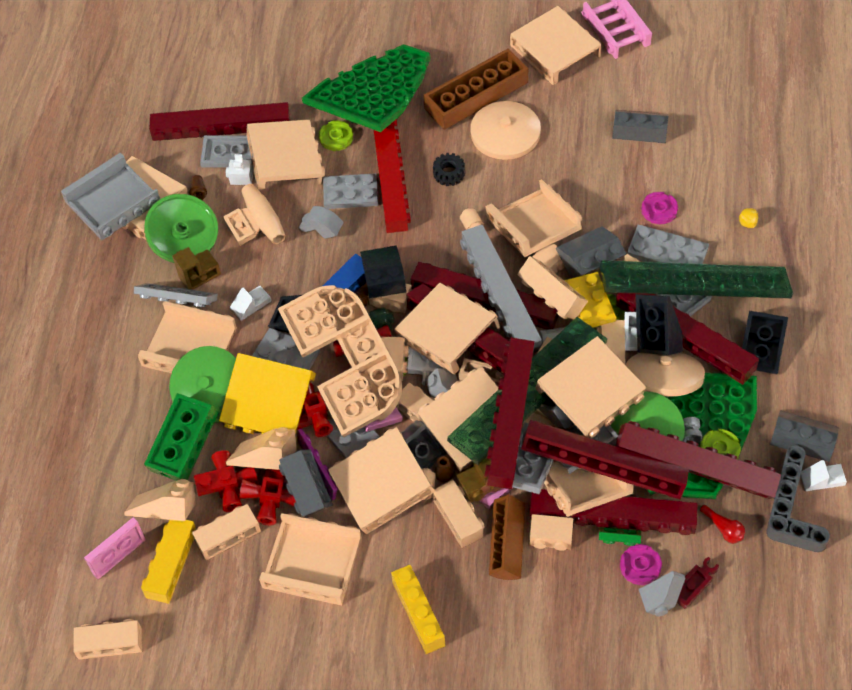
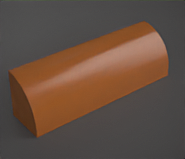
(507, 538)

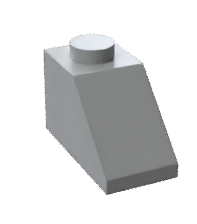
(440, 381)
(662, 593)

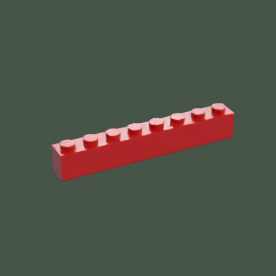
(391, 179)

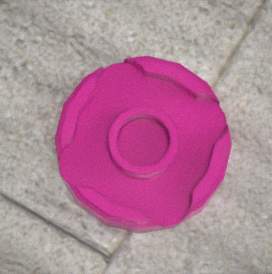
(659, 208)
(640, 564)

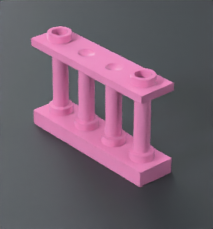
(625, 13)

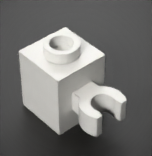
(239, 171)

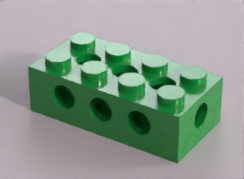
(185, 419)

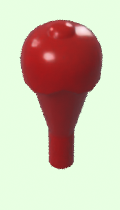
(732, 530)

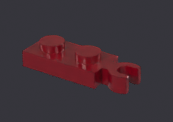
(696, 582)

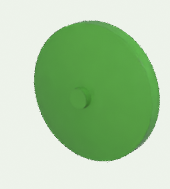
(180, 223)
(203, 376)
(654, 412)

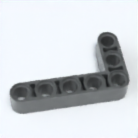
(785, 501)

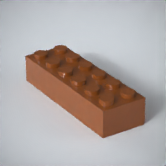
(476, 88)

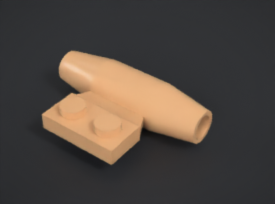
(257, 216)

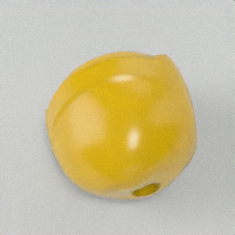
(748, 217)

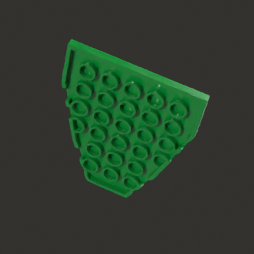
(374, 89)
(718, 405)

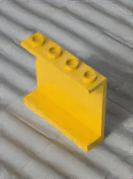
(264, 395)

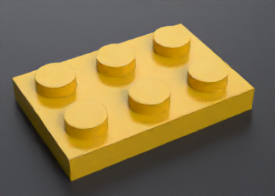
(598, 308)

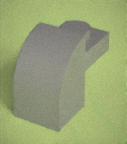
(322, 221)

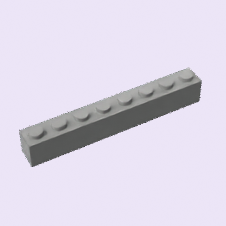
(498, 286)

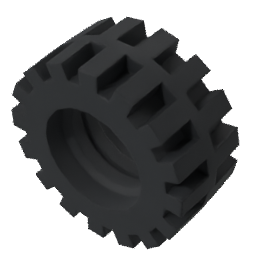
(448, 177)

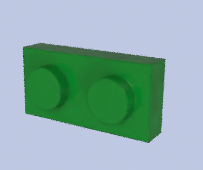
(612, 535)

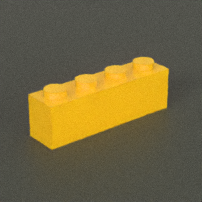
(169, 560)
(418, 609)

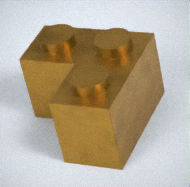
(195, 269)
(475, 483)

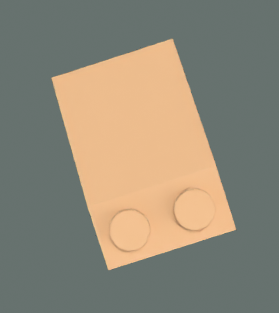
(265, 449)
(168, 502)

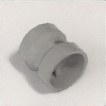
(692, 431)

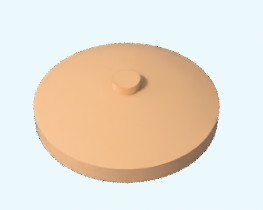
(505, 130)
(667, 374)

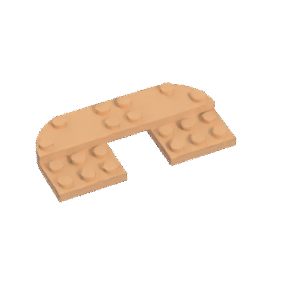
(373, 383)

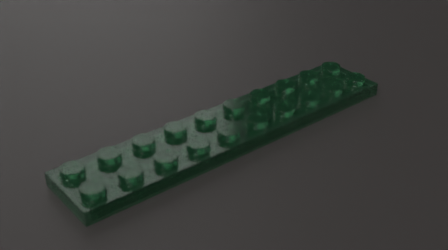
(695, 279)
(474, 433)

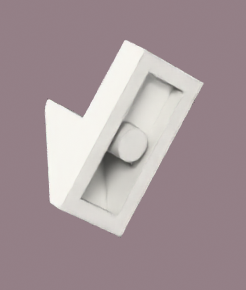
(248, 303)
(630, 331)
(822, 476)

